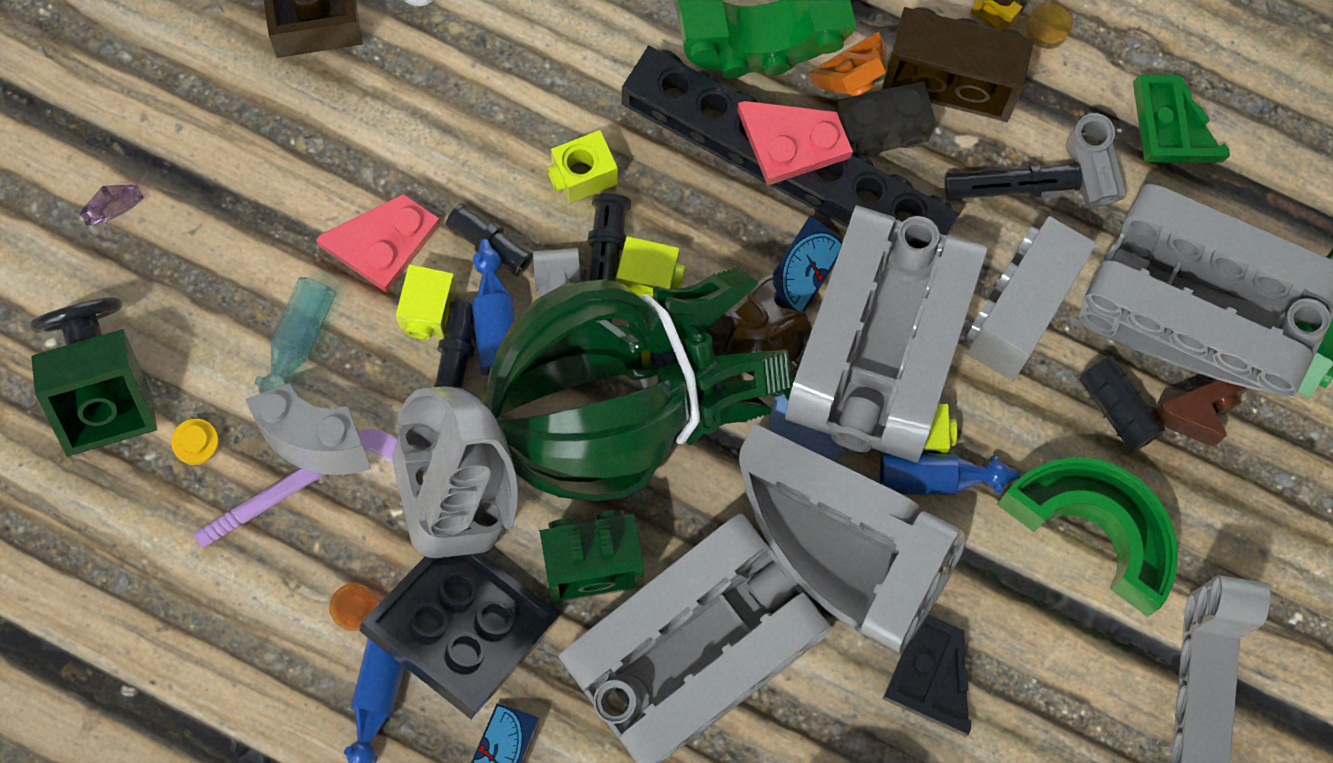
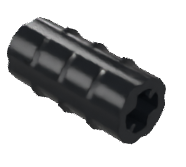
(1122, 404)

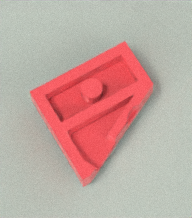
(793, 139)
(381, 240)

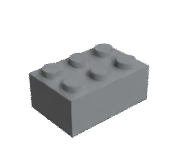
(1028, 296)

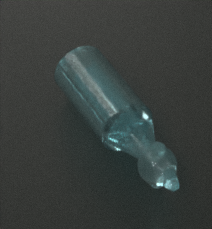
(297, 330)

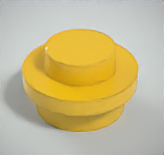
(195, 441)

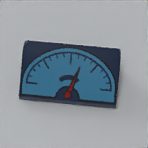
(805, 265)
(506, 736)

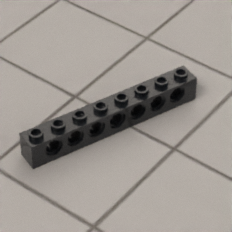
(722, 137)

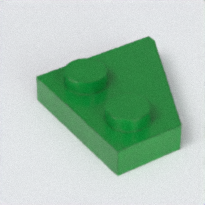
(1172, 123)

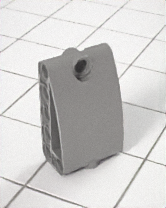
(1211, 294)
(885, 334)
(696, 641)

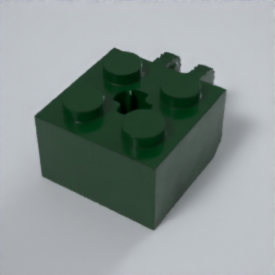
(592, 556)

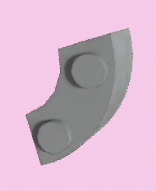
(307, 434)

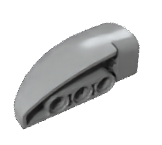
(461, 470)
(849, 538)

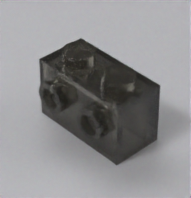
(887, 119)

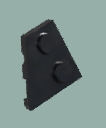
(933, 676)

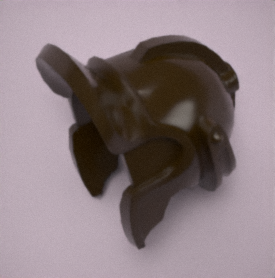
(762, 327)

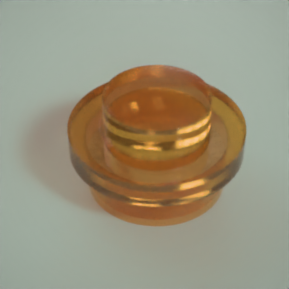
(351, 606)

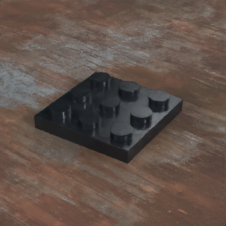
(460, 627)

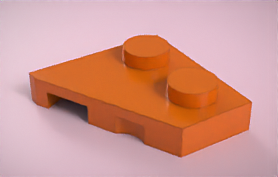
(853, 69)

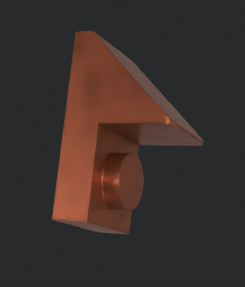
(1198, 410)

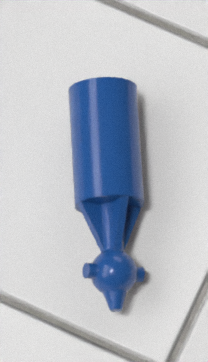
(491, 308)
(941, 474)
(373, 700)

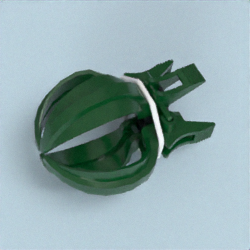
(620, 442)

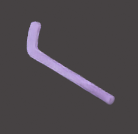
(372, 440)

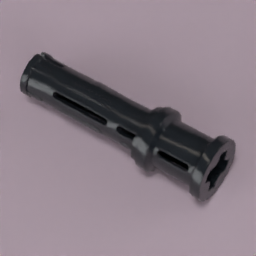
(607, 235)

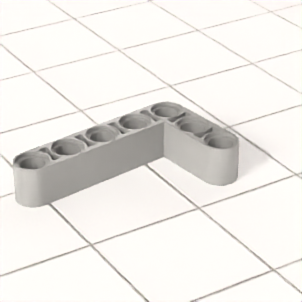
(1208, 669)

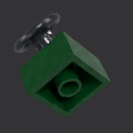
(93, 383)

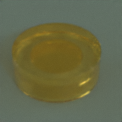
(1049, 25)

